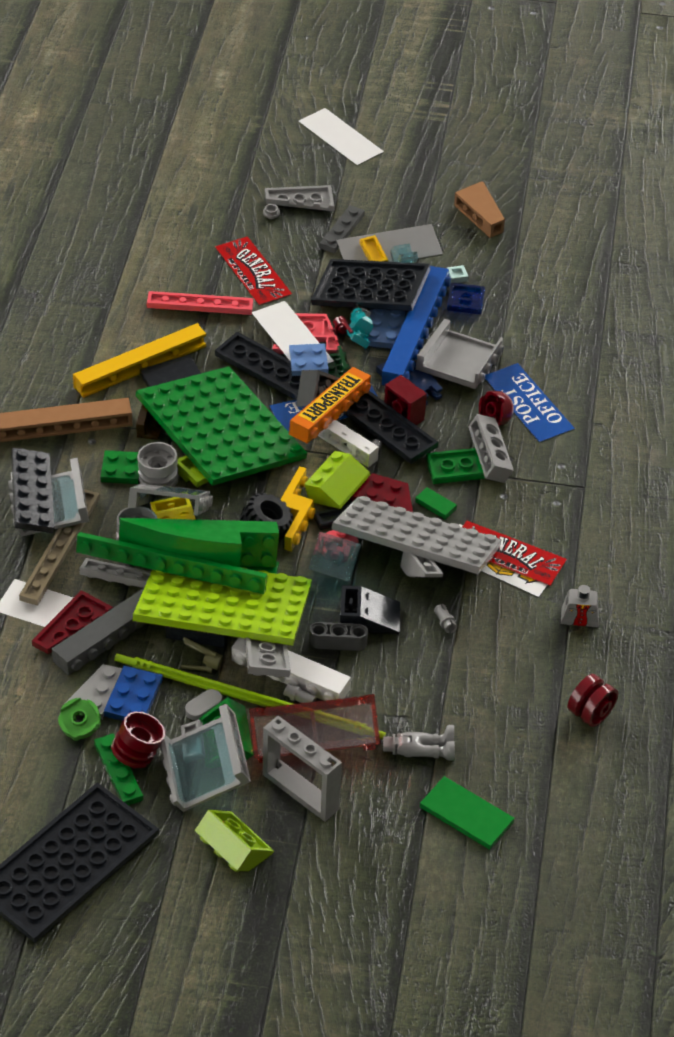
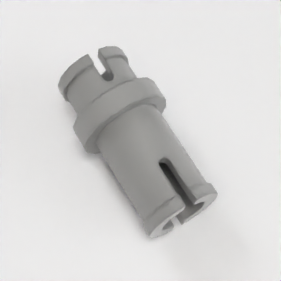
(446, 620)
(296, 694)

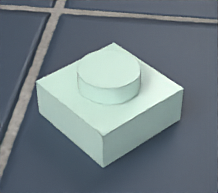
(458, 274)

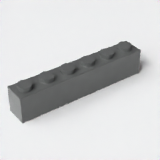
(97, 636)

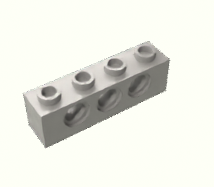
(490, 448)

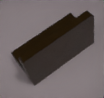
(147, 426)

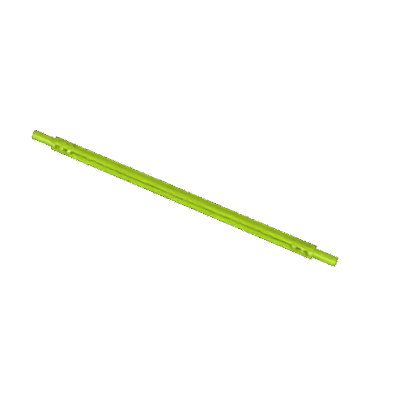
(205, 683)

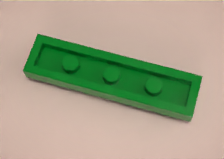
(119, 773)

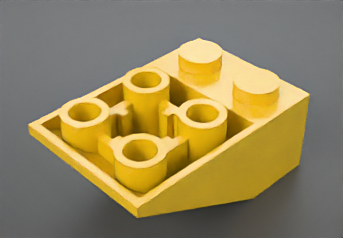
(173, 508)

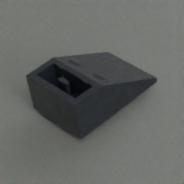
(370, 609)

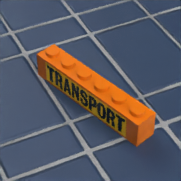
(329, 405)

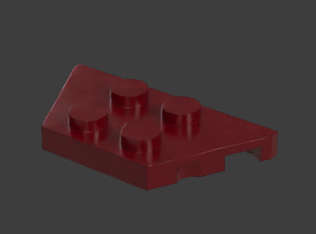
(387, 490)

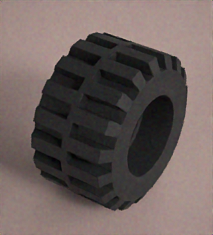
(268, 508)

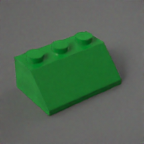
(242, 721)

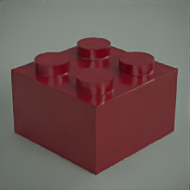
(406, 399)

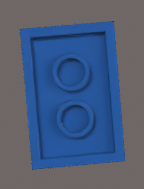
(133, 692)

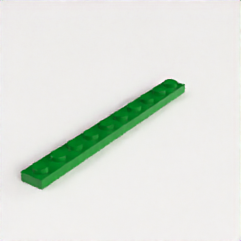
(171, 563)

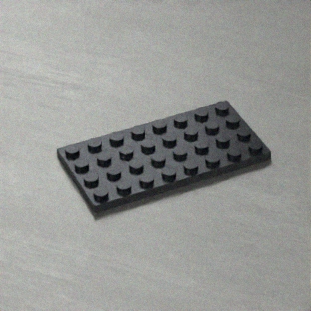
(70, 860)

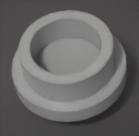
(271, 211)

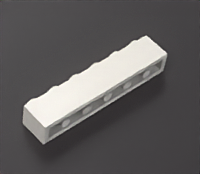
(307, 674)

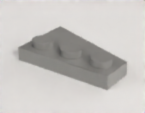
(99, 687)

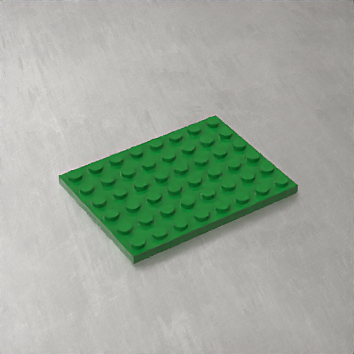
(221, 425)

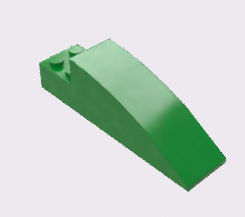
(212, 540)

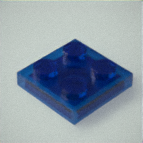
(466, 298)

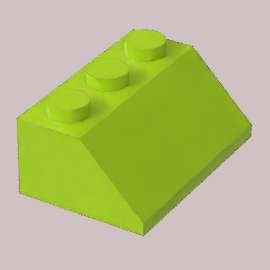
(336, 480)
(232, 840)

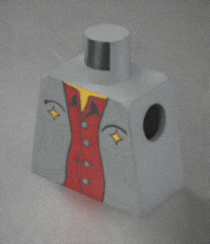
(580, 607)

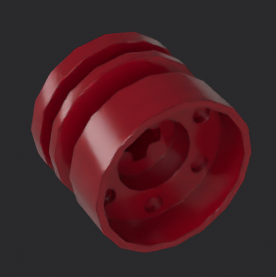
(138, 739)

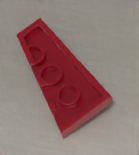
(72, 618)

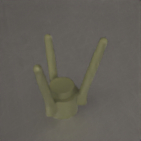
(211, 659)

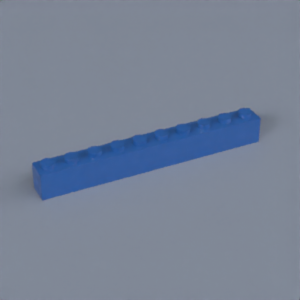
(416, 326)

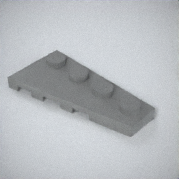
(302, 197)

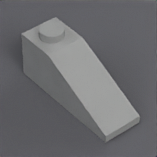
(419, 567)

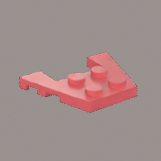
(320, 328)

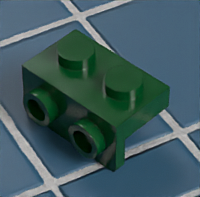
(338, 366)

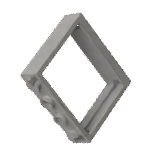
(320, 802)

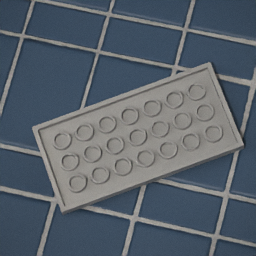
(417, 534)

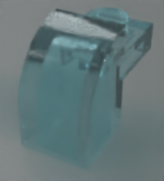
(403, 253)

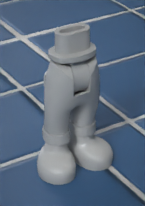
(422, 744)

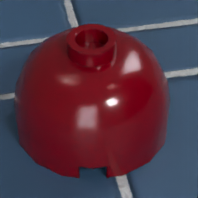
(497, 405)

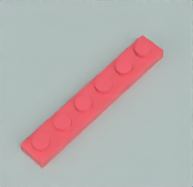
(200, 303)

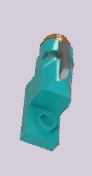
(361, 326)

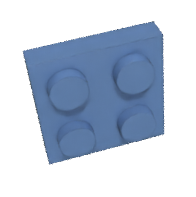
(308, 358)

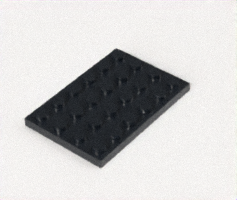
(371, 284)

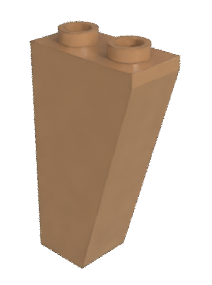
(480, 208)

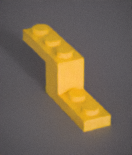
(300, 507)

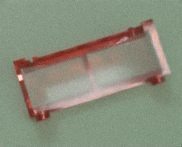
(328, 723)

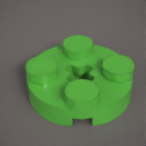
(83, 729)

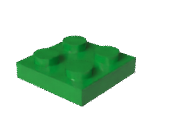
(120, 467)

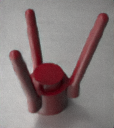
(341, 325)

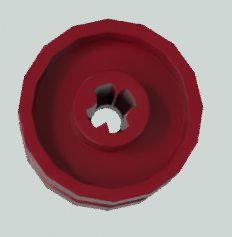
(592, 700)

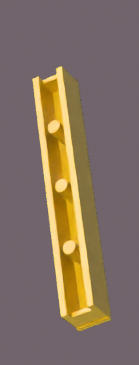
(128, 364)

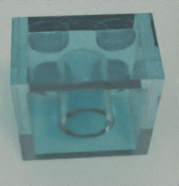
(334, 556)

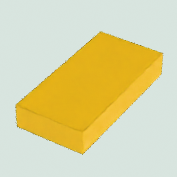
(373, 249)

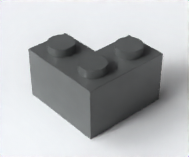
(312, 385)

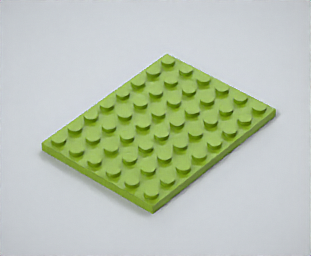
(226, 610)

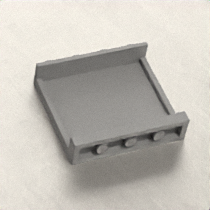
(458, 356)

